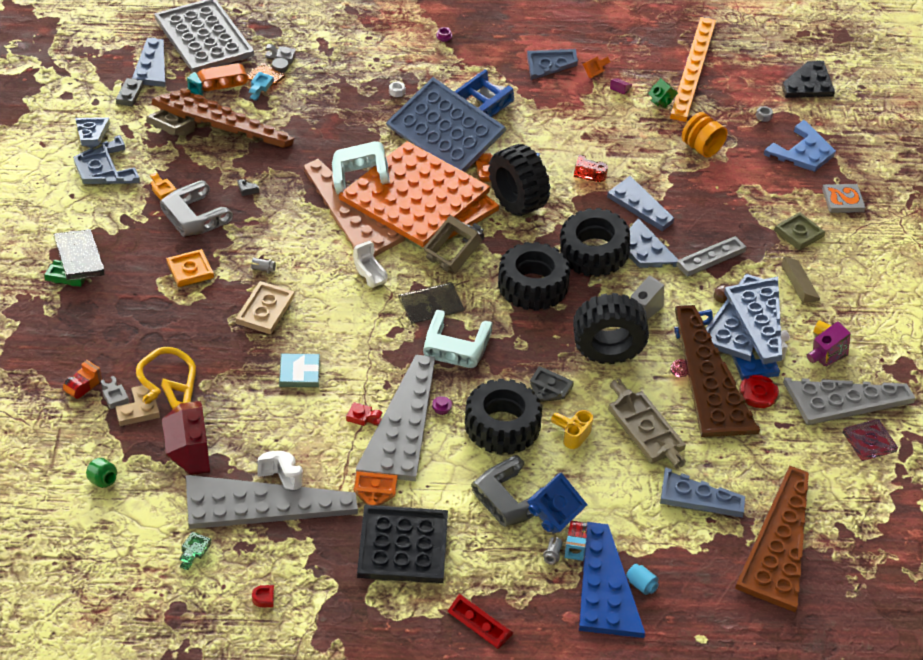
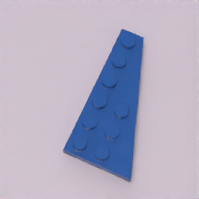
(606, 595)

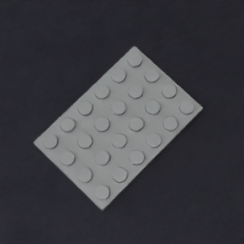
(204, 35)

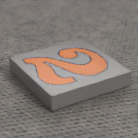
(843, 198)

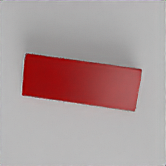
(479, 621)

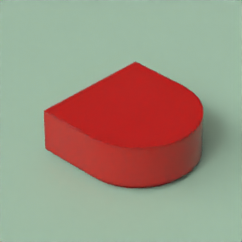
(263, 596)

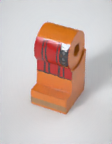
(83, 380)

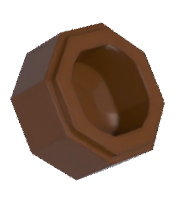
(719, 294)

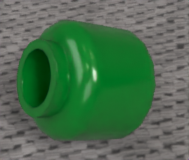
(101, 472)

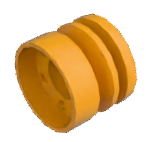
(704, 134)

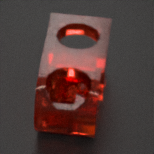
(590, 169)

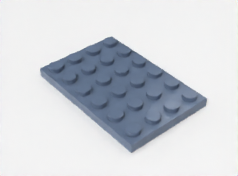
(446, 125)

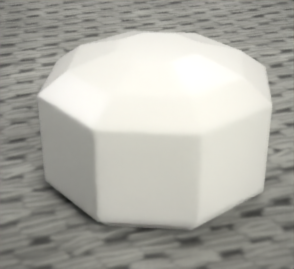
(397, 89)

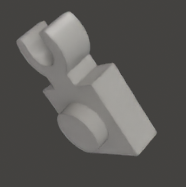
(114, 394)

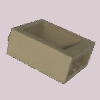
(434, 244)

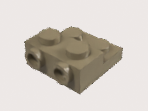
(172, 123)

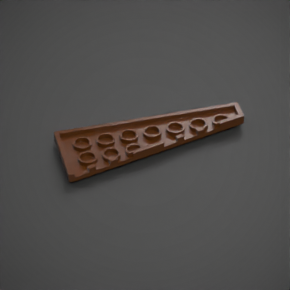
(713, 388)

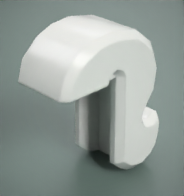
(368, 265)
(284, 465)

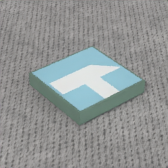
(299, 370)

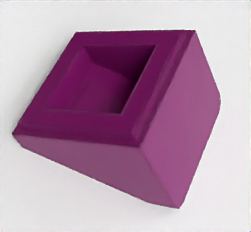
(620, 86)

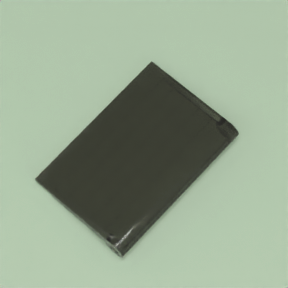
(423, 303)

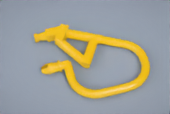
(167, 385)

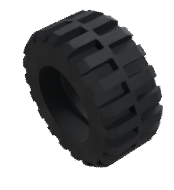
(519, 179)
(595, 225)
(532, 292)
(614, 344)
(497, 434)

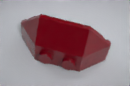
(187, 438)

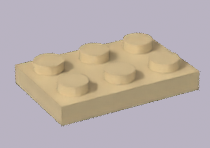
(265, 307)

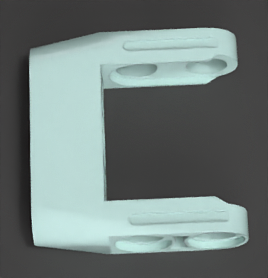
(359, 158)
(453, 349)

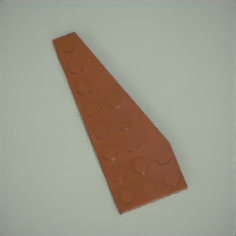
(184, 103)

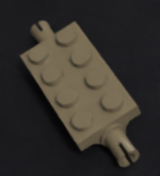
(646, 426)

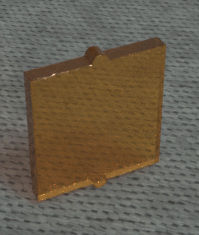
(267, 70)

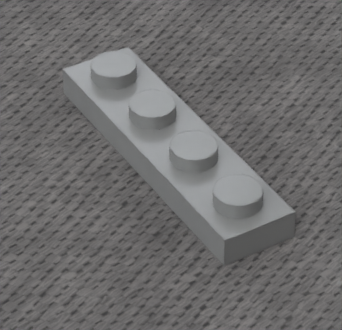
(711, 256)

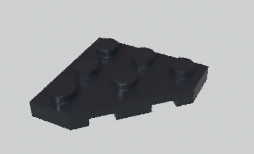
(809, 81)

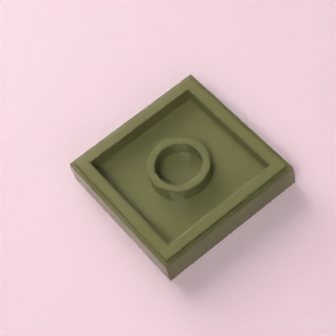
(799, 231)

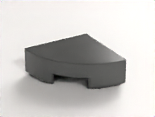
(247, 188)

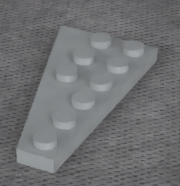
(841, 399)

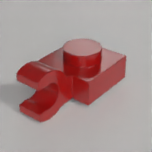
(361, 414)

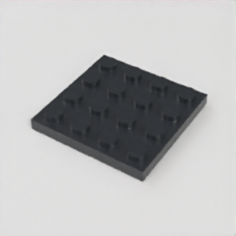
(403, 544)

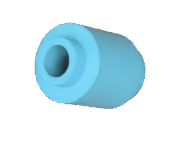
(642, 579)

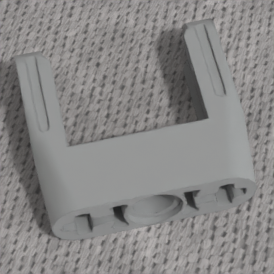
(183, 217)

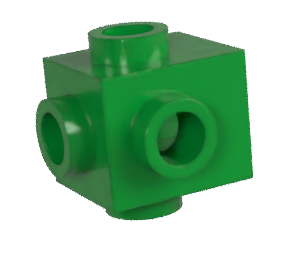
(662, 93)

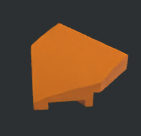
(375, 487)

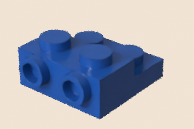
(556, 504)

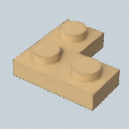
(138, 410)

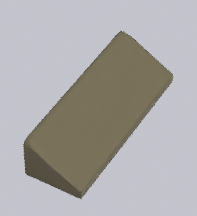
(799, 280)

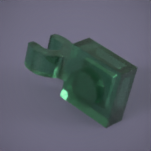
(193, 547)

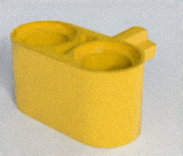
(576, 428)

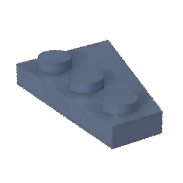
(550, 61)
(92, 130)

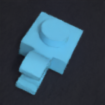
(260, 82)

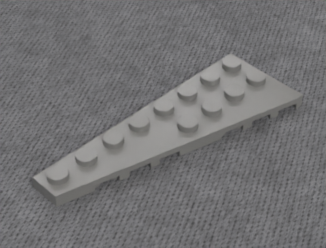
(399, 436)
(238, 502)

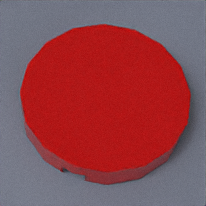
(759, 391)

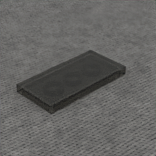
(78, 254)

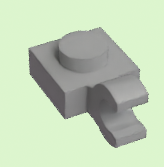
(282, 52)

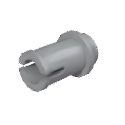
(264, 265)
(552, 555)

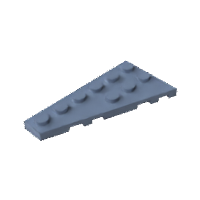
(728, 331)

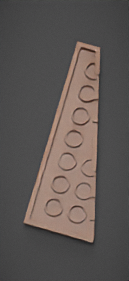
(355, 224)

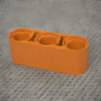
(223, 77)

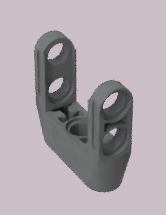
(497, 498)

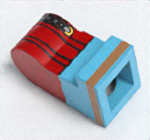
(576, 540)

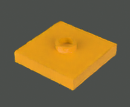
(190, 268)

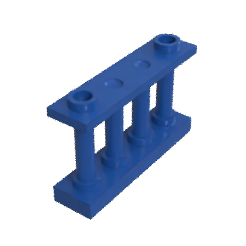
(490, 106)

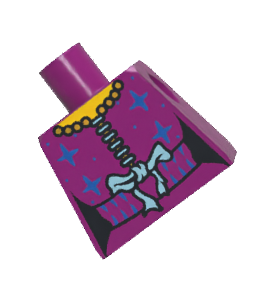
(830, 345)

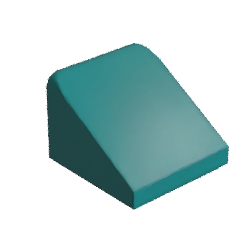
(194, 84)

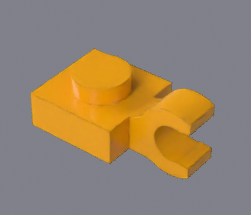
(161, 187)

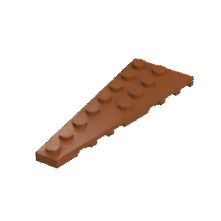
(775, 559)

